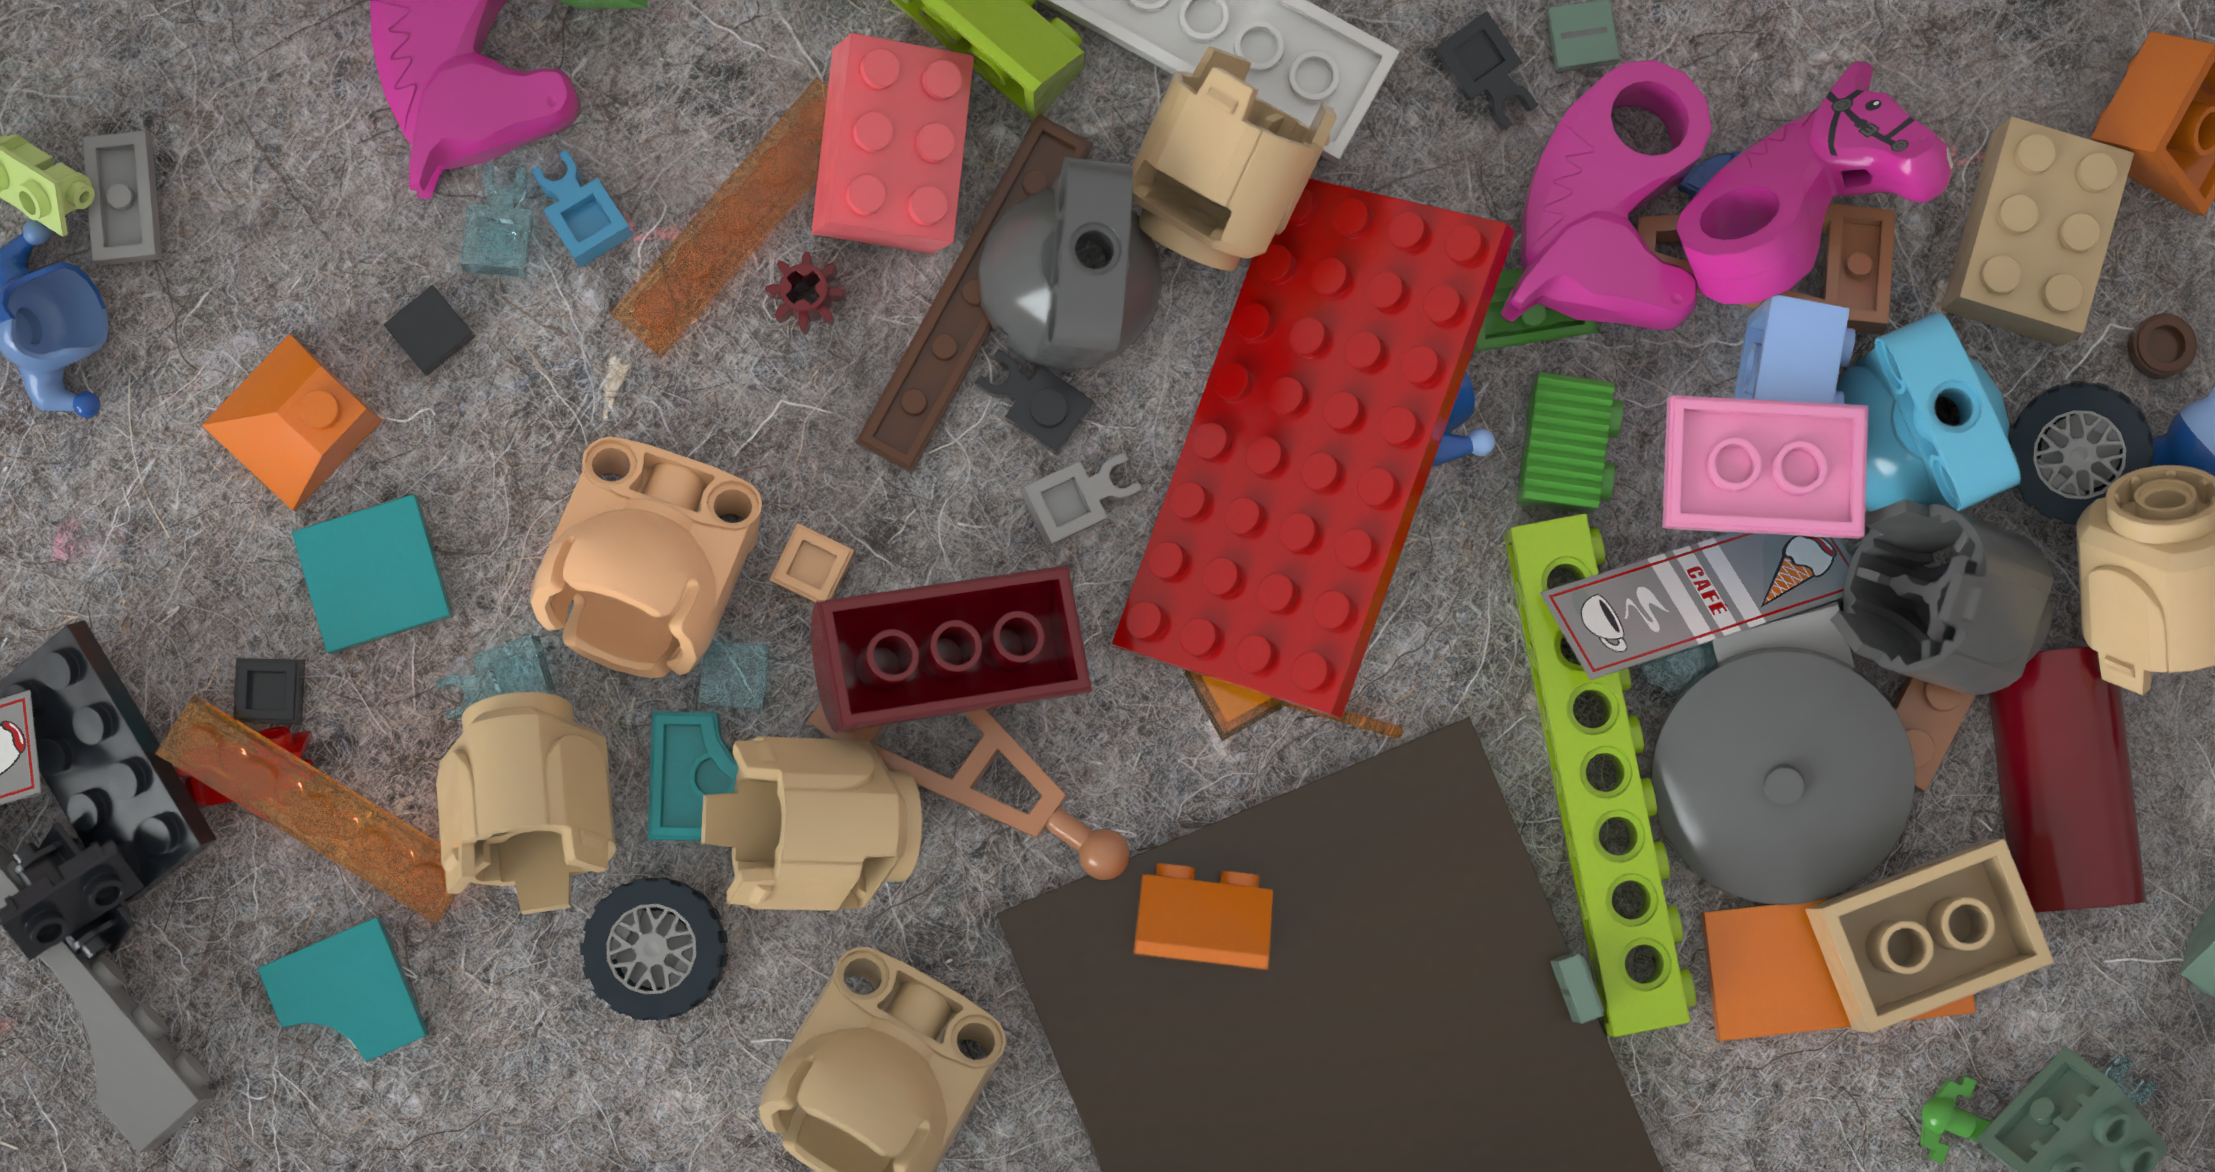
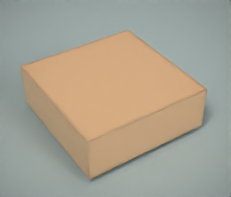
(812, 565)

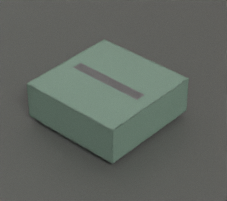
(1582, 35)
(1577, 987)

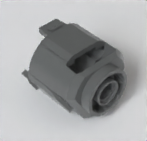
(1949, 624)

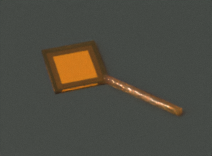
(1237, 708)

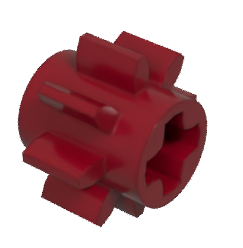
(809, 276)

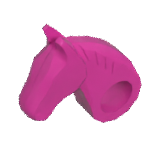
(453, 99)
(1574, 222)

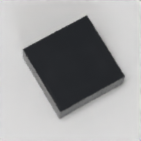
(429, 330)
(269, 691)

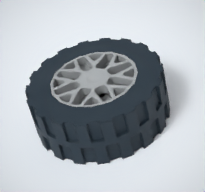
(2076, 445)
(654, 949)

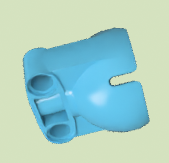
(1907, 444)

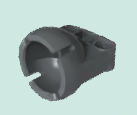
(1048, 299)

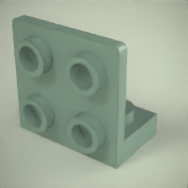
(2073, 1123)

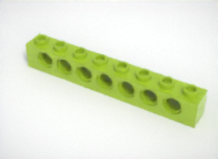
(1666, 995)

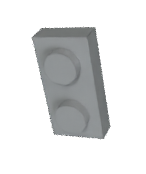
(125, 202)

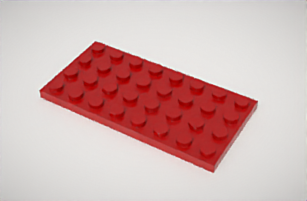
(1314, 444)

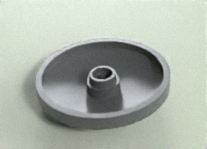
(1783, 775)

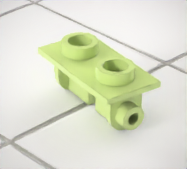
(38, 186)

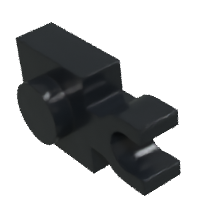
(1480, 61)
(1042, 406)

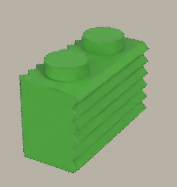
(1568, 443)

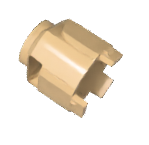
(1223, 164)
(2149, 574)
(525, 800)
(814, 823)

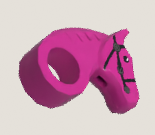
(1764, 211)

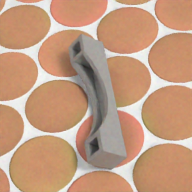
(139, 1074)

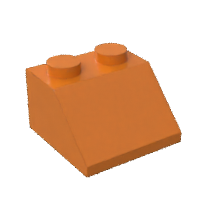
(2167, 119)
(1204, 919)

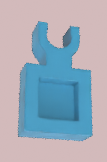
(582, 215)

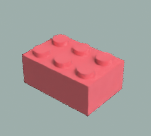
(892, 144)

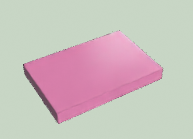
(1765, 467)

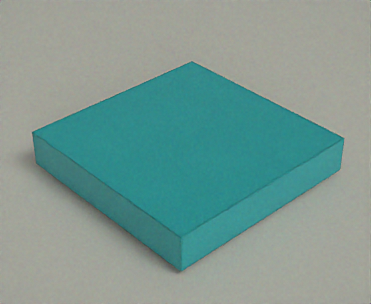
(372, 574)

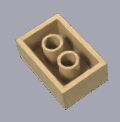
(2037, 231)
(1929, 935)

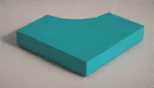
(685, 764)
(351, 986)

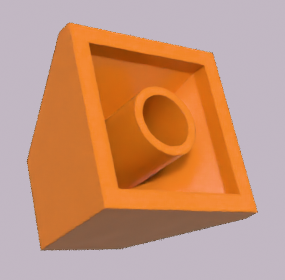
(292, 422)

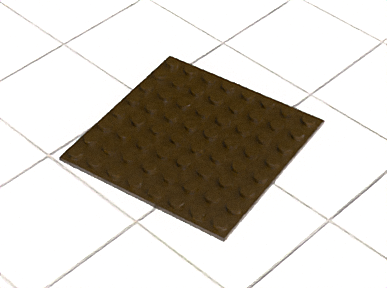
(1397, 1003)

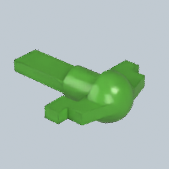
(1941, 1115)

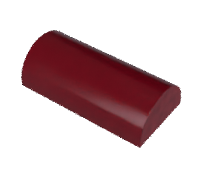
(948, 648)
(2067, 784)

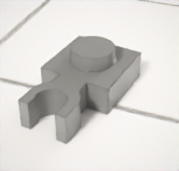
(1071, 500)

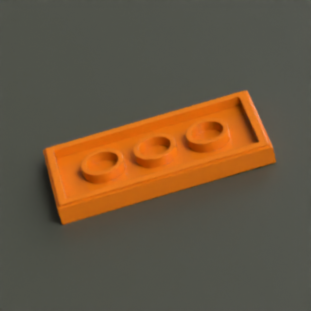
(1773, 975)

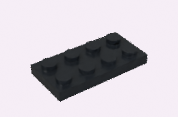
(104, 758)

